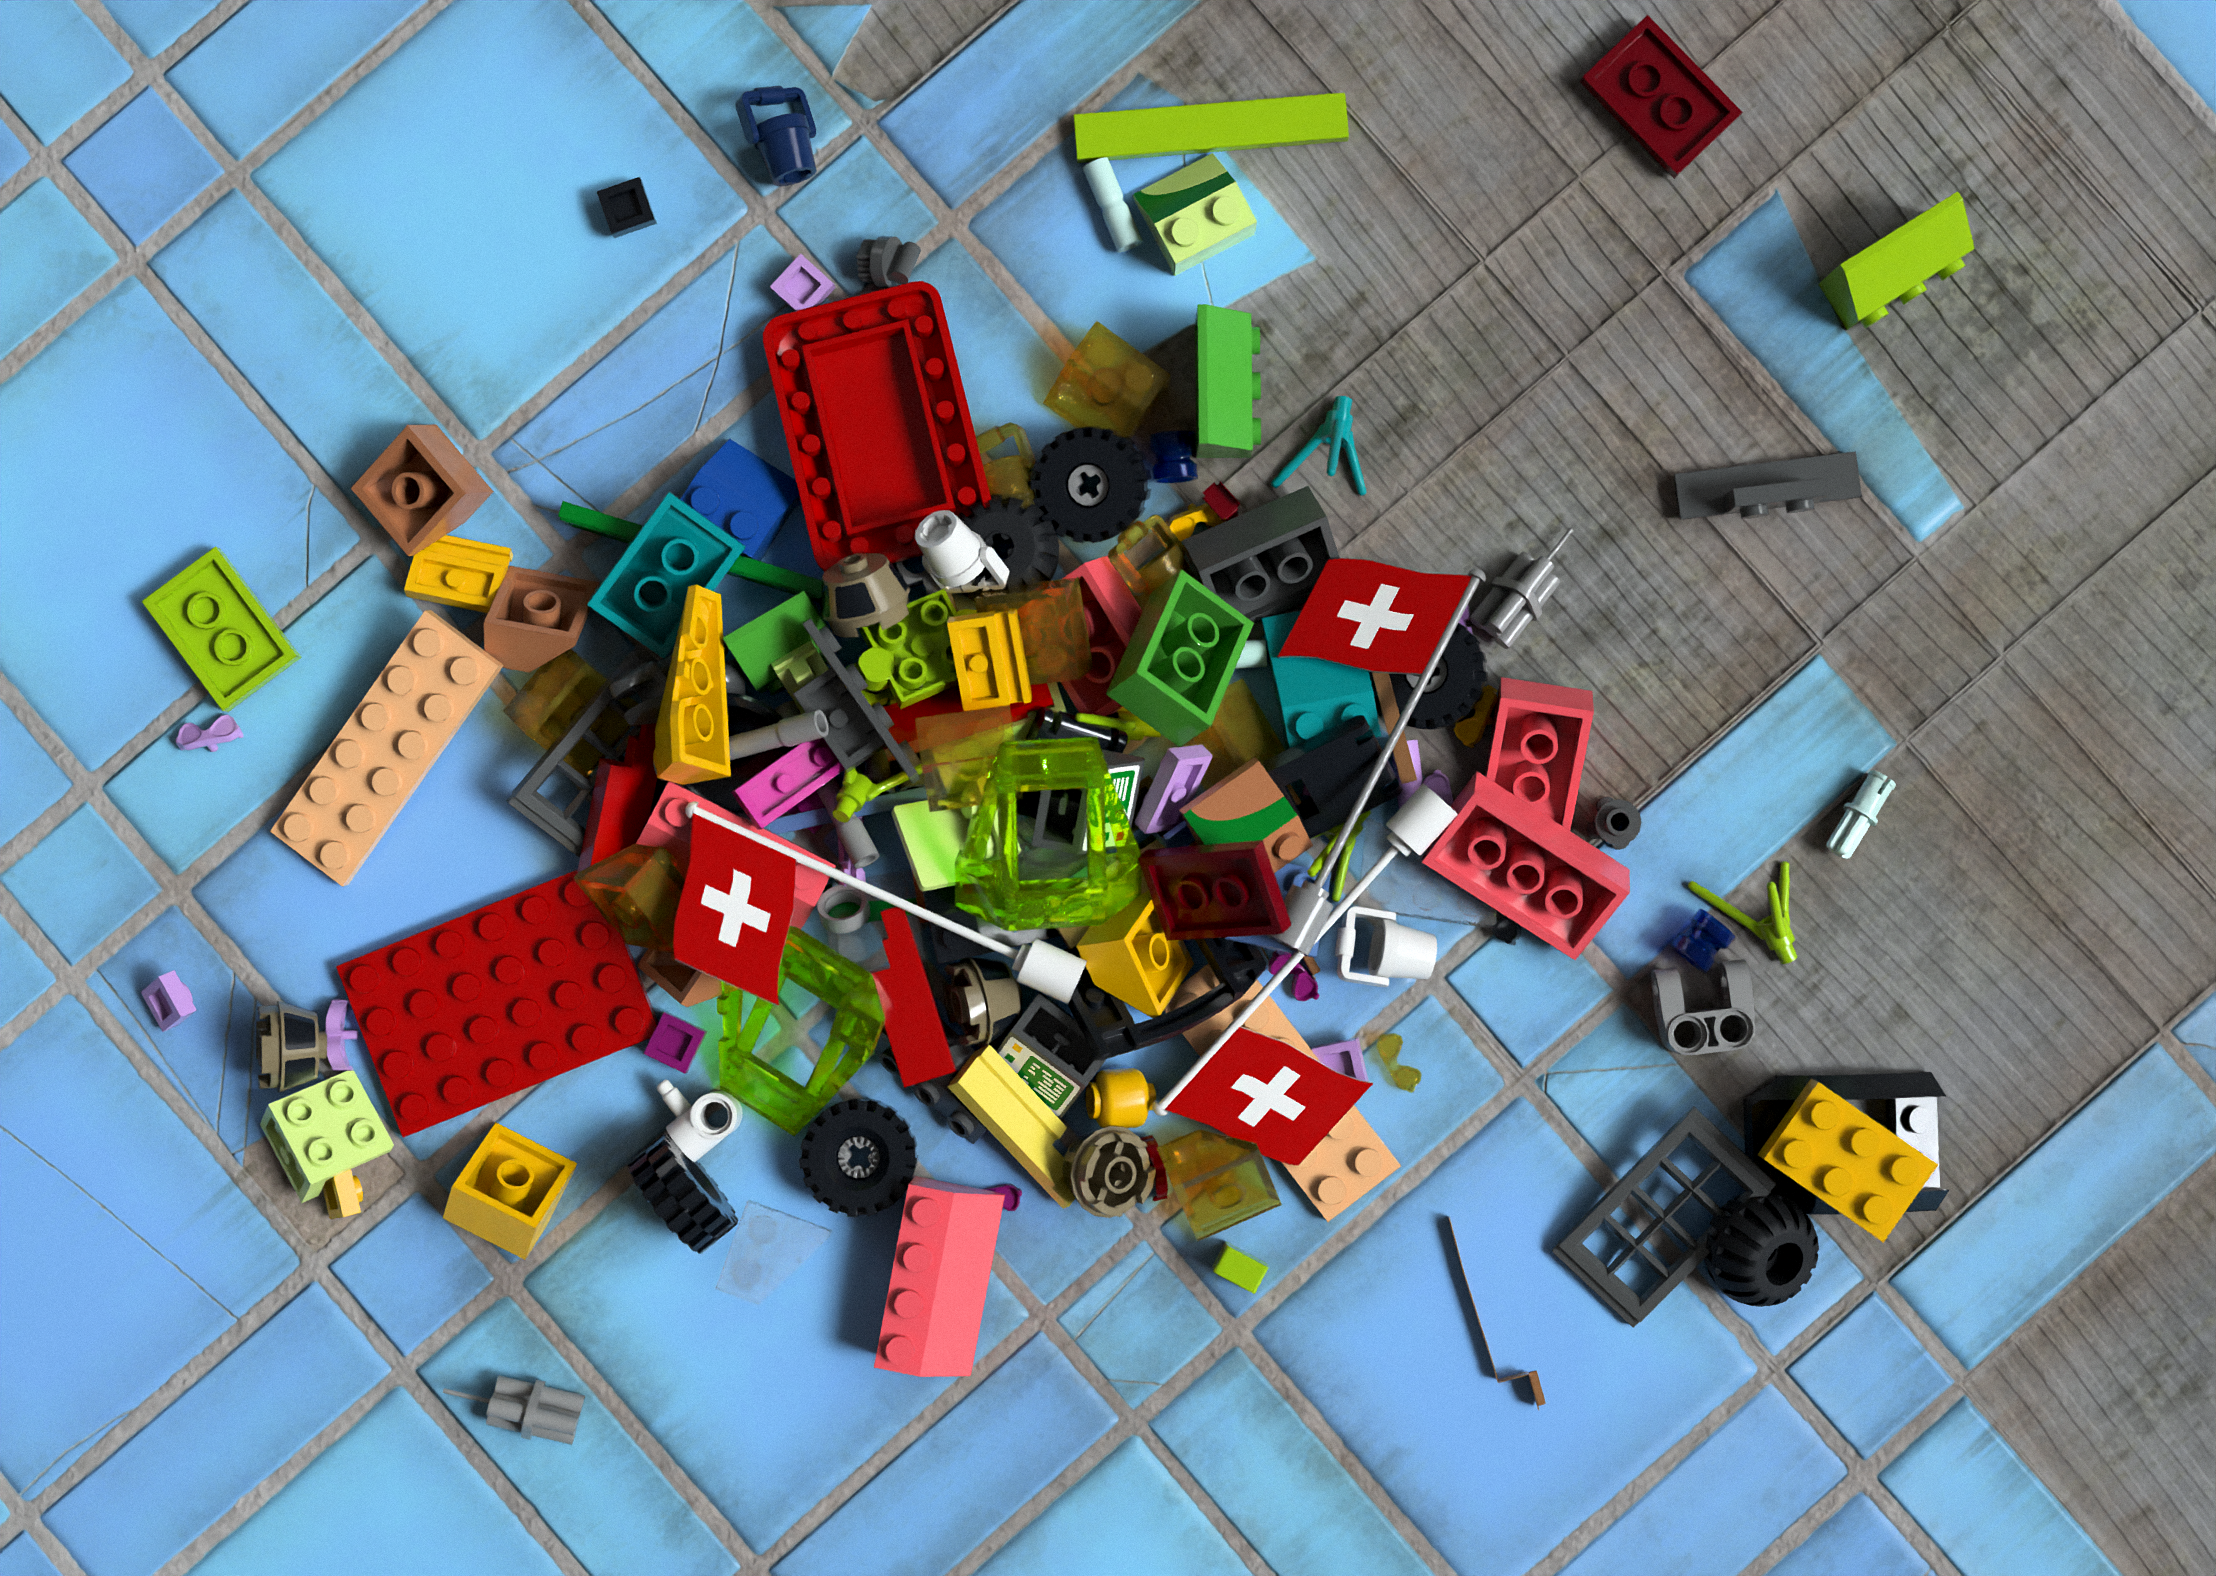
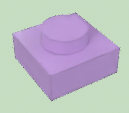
(802, 285)
(169, 1000)
(1343, 1057)

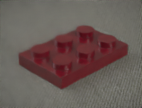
(1660, 96)
(1215, 891)

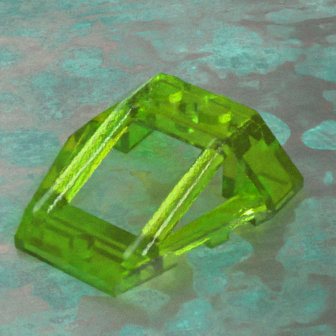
(993, 886)
(855, 1024)

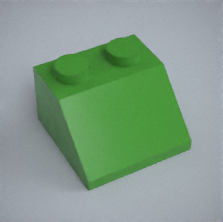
(771, 638)

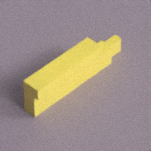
(1014, 1118)

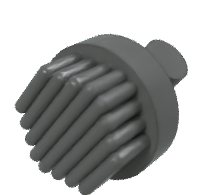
(886, 261)

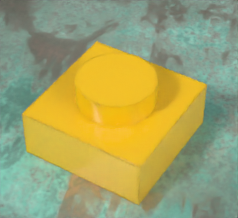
(343, 1195)

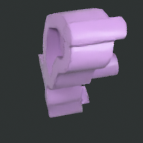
(336, 1035)

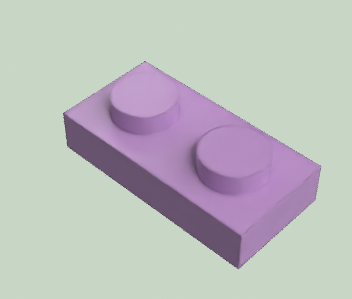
(1173, 788)

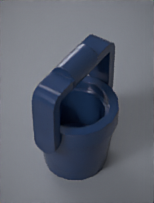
(781, 139)

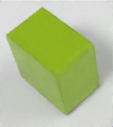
(1240, 1267)

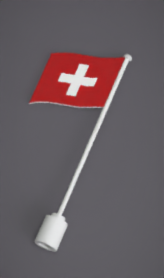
(742, 904)
(1266, 1087)

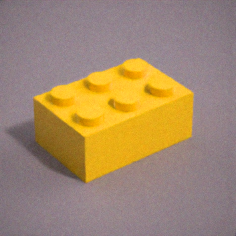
(1847, 1159)

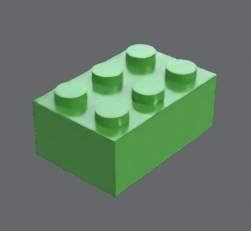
(1180, 658)

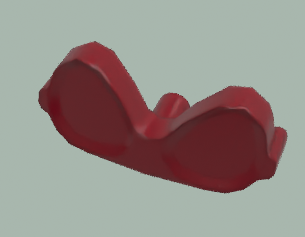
(1160, 1175)

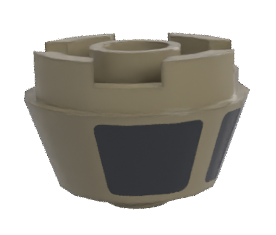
(862, 593)
(982, 999)
(288, 1046)
(1108, 1171)

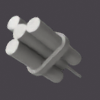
(1517, 597)
(531, 1409)

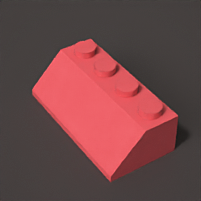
(673, 831)
(1528, 867)
(939, 1279)

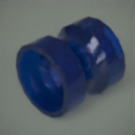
(1173, 455)
(1702, 940)

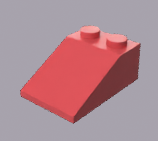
(1540, 744)

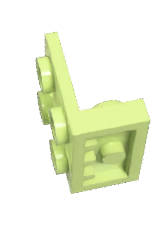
(935, 840)
(324, 1132)

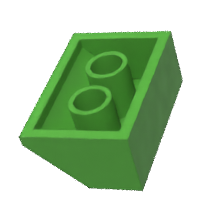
(1225, 383)

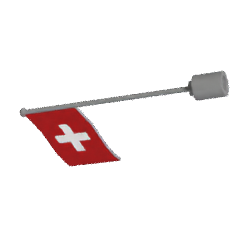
(1377, 623)

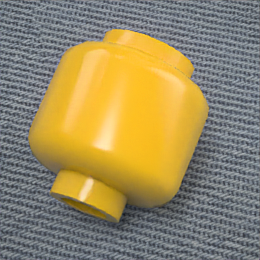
(1119, 1098)

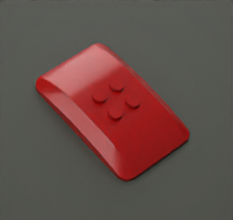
(874, 420)

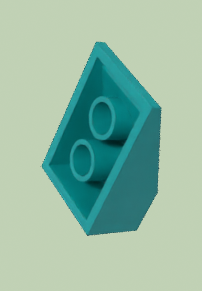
(652, 575)
(1312, 691)

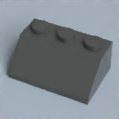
(1265, 556)

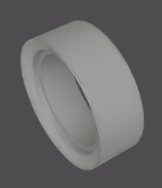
(836, 896)

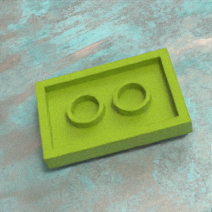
(221, 629)

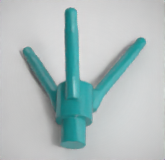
(1337, 434)

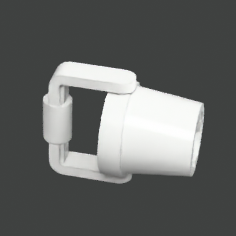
(957, 555)
(1393, 949)

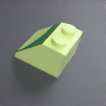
(1196, 213)

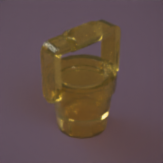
(1010, 474)
(1160, 567)

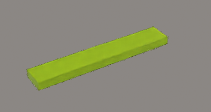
(1211, 127)

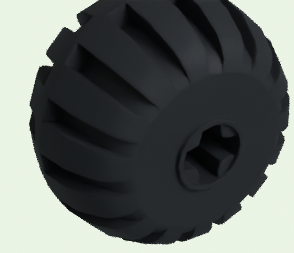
(1034, 541)
(1762, 1250)

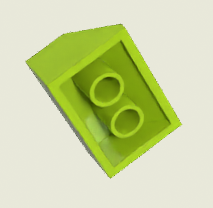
(1900, 264)

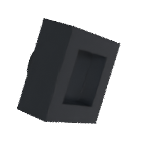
(626, 207)

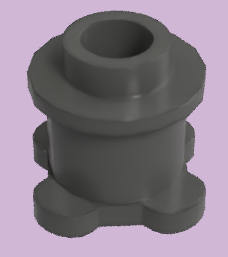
(1602, 827)

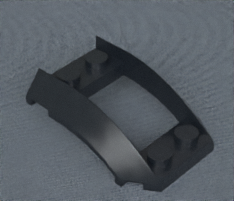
(1113, 1031)
(1910, 1116)

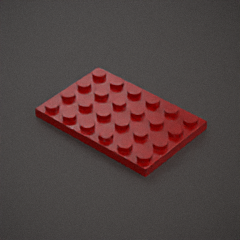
(496, 1002)

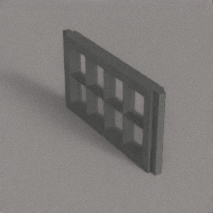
(542, 811)
(1602, 1278)

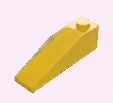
(693, 709)

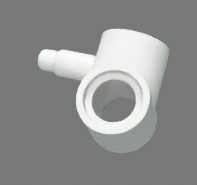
(691, 1128)

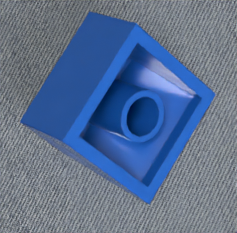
(743, 497)

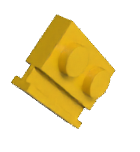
(458, 573)
(989, 659)

